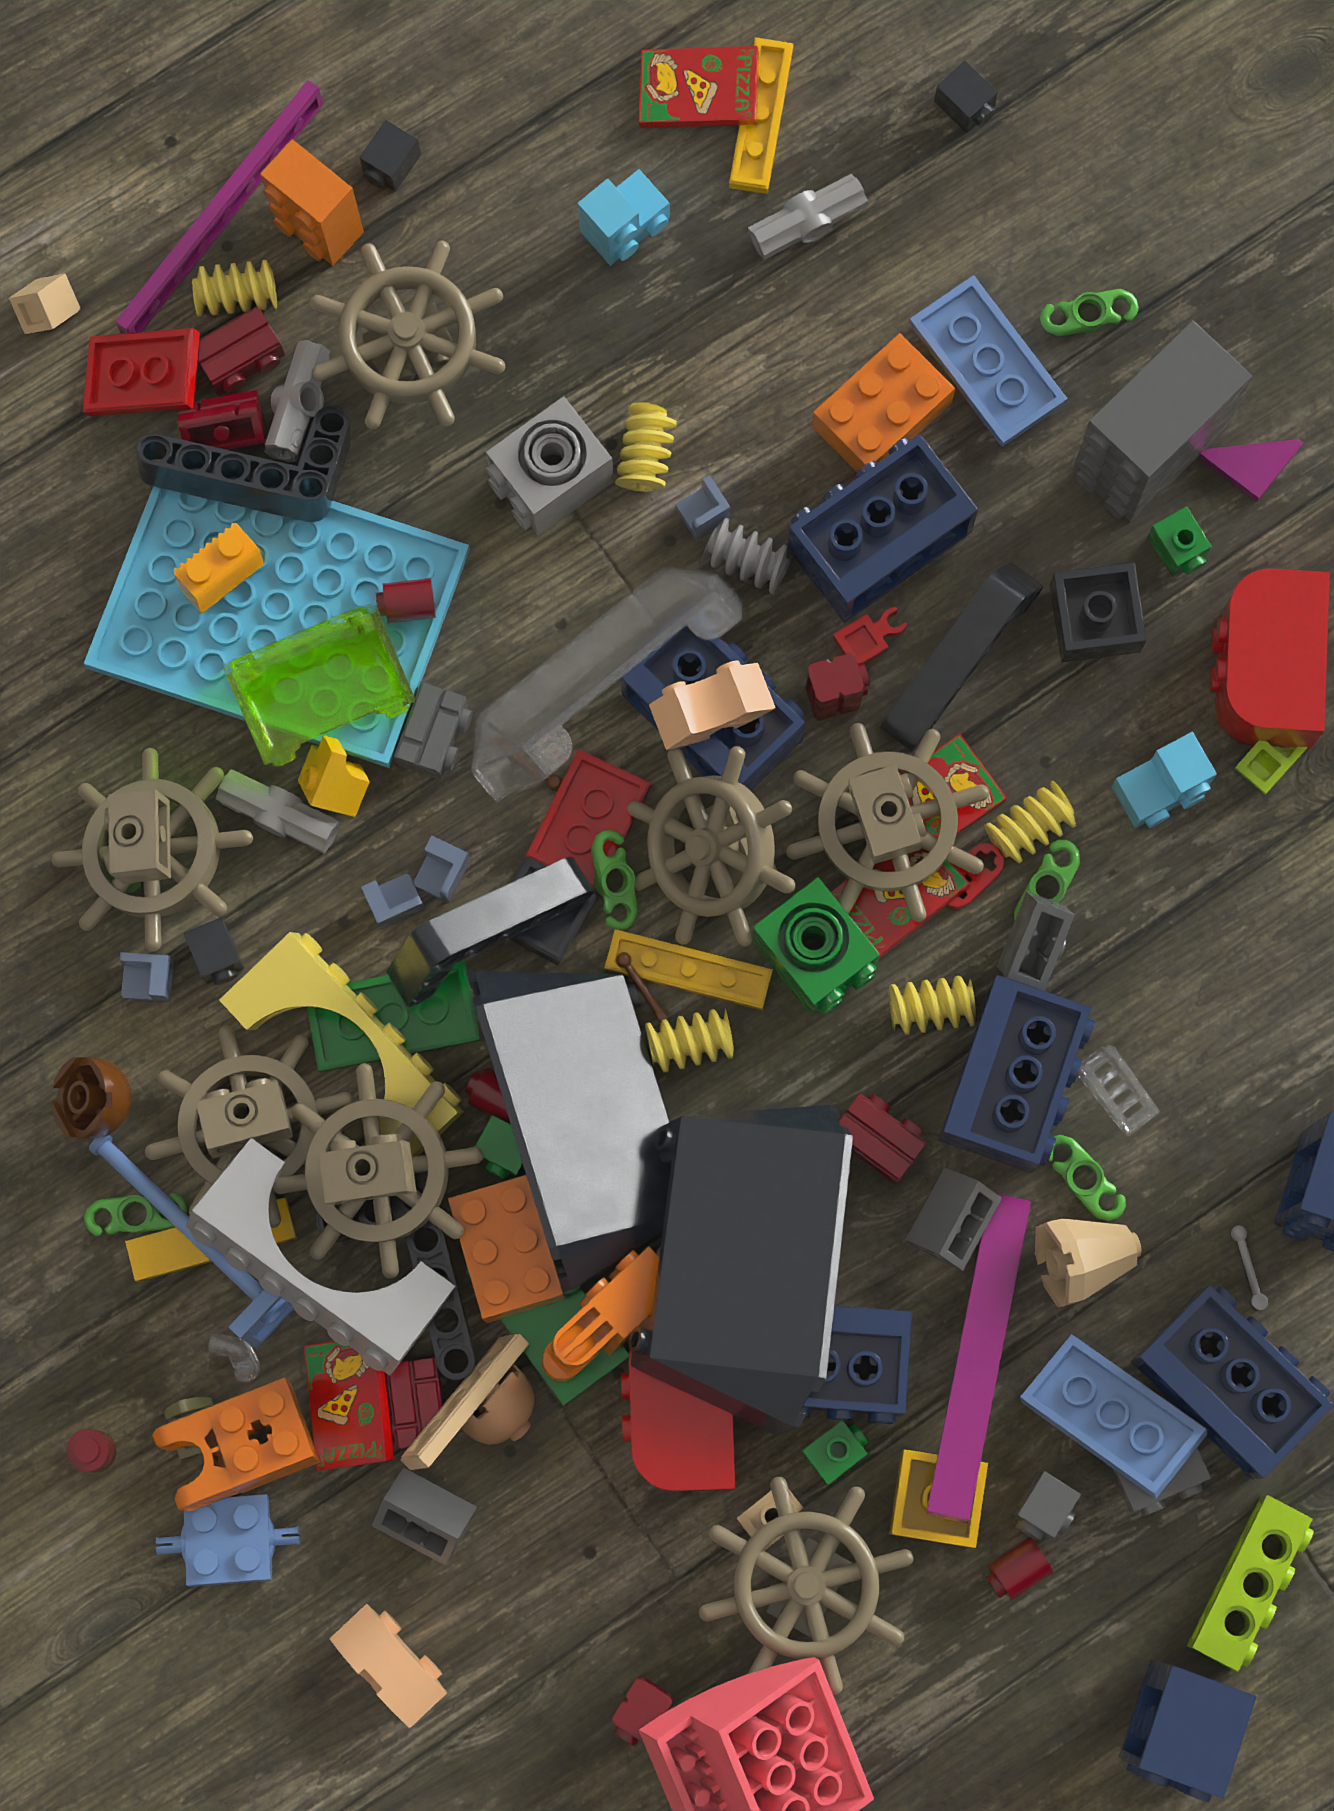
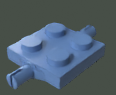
(229, 1542)

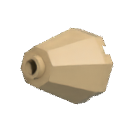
(1083, 1257)

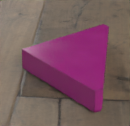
(1251, 465)

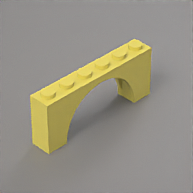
(298, 977)

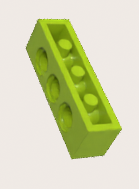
(1210, 1634)

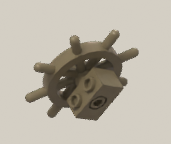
(411, 340)
(887, 820)
(727, 840)
(143, 848)
(247, 1112)
(351, 1174)
(807, 1584)

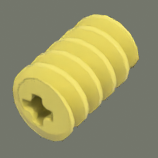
(234, 288)
(644, 448)
(1032, 822)
(932, 1004)
(690, 1040)

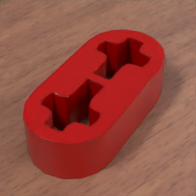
(983, 880)

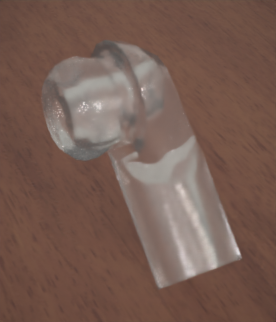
(240, 1354)

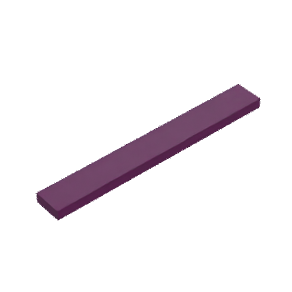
(219, 211)
(978, 1362)

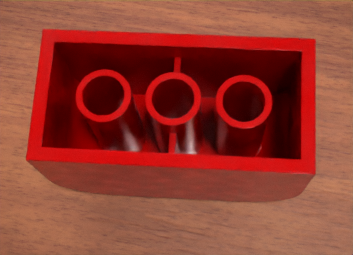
(1273, 658)
(676, 1436)

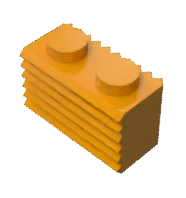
(218, 567)

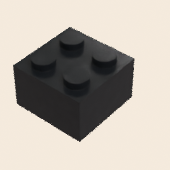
(1097, 612)

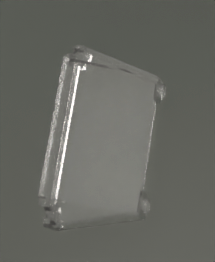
(522, 731)

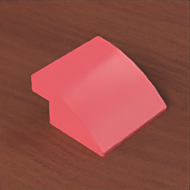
(759, 1746)

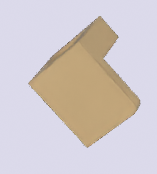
(44, 303)

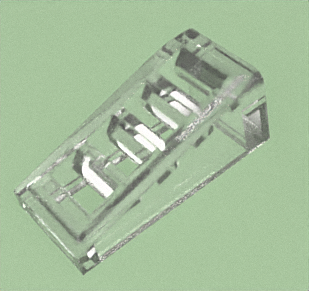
(1106, 1098)

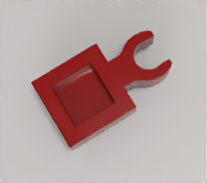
(867, 639)

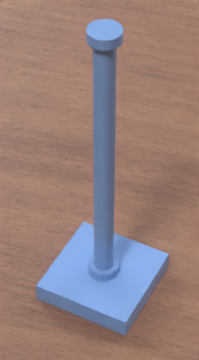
(264, 1312)

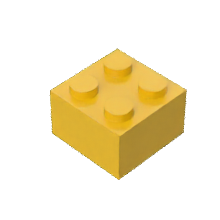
(912, 1499)

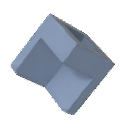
(703, 509)
(441, 869)
(393, 900)
(147, 977)

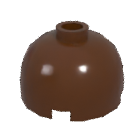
(91, 1098)

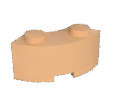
(720, 701)
(386, 1662)

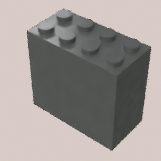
(1160, 422)

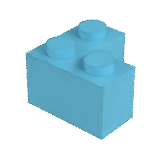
(622, 216)
(1172, 778)

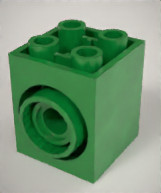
(819, 975)

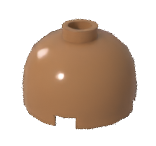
(503, 1411)

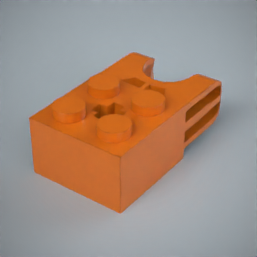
(606, 1317)
(231, 1453)

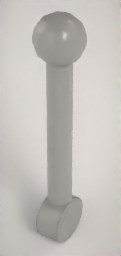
(1258, 1300)

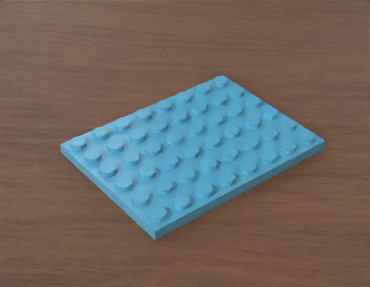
(308, 576)

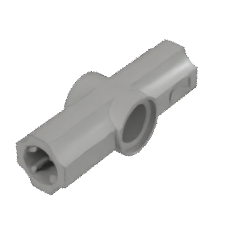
(808, 216)
(296, 402)
(277, 811)

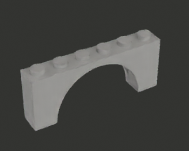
(374, 1323)

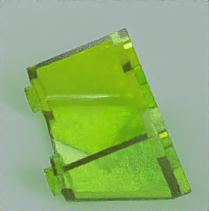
(318, 682)

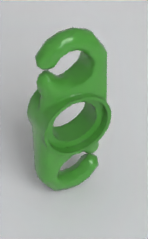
(1075, 324)
(602, 866)
(1062, 874)
(1089, 1197)
(117, 1207)

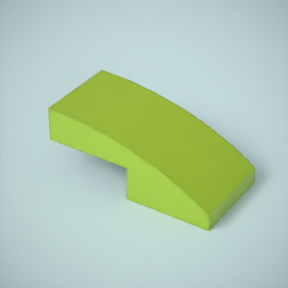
(1267, 764)

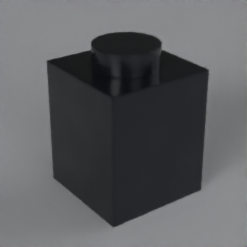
(966, 97)
(389, 156)
(214, 952)

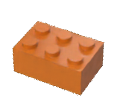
(311, 203)
(882, 404)
(506, 1249)

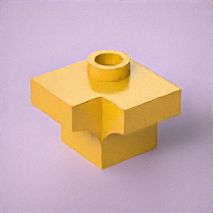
(331, 780)

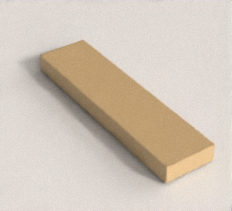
(464, 1401)

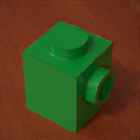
(1180, 542)
(500, 1149)
(836, 1451)

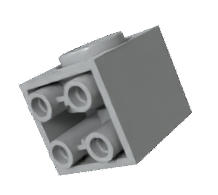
(524, 471)

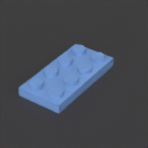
(987, 361)
(1113, 1416)

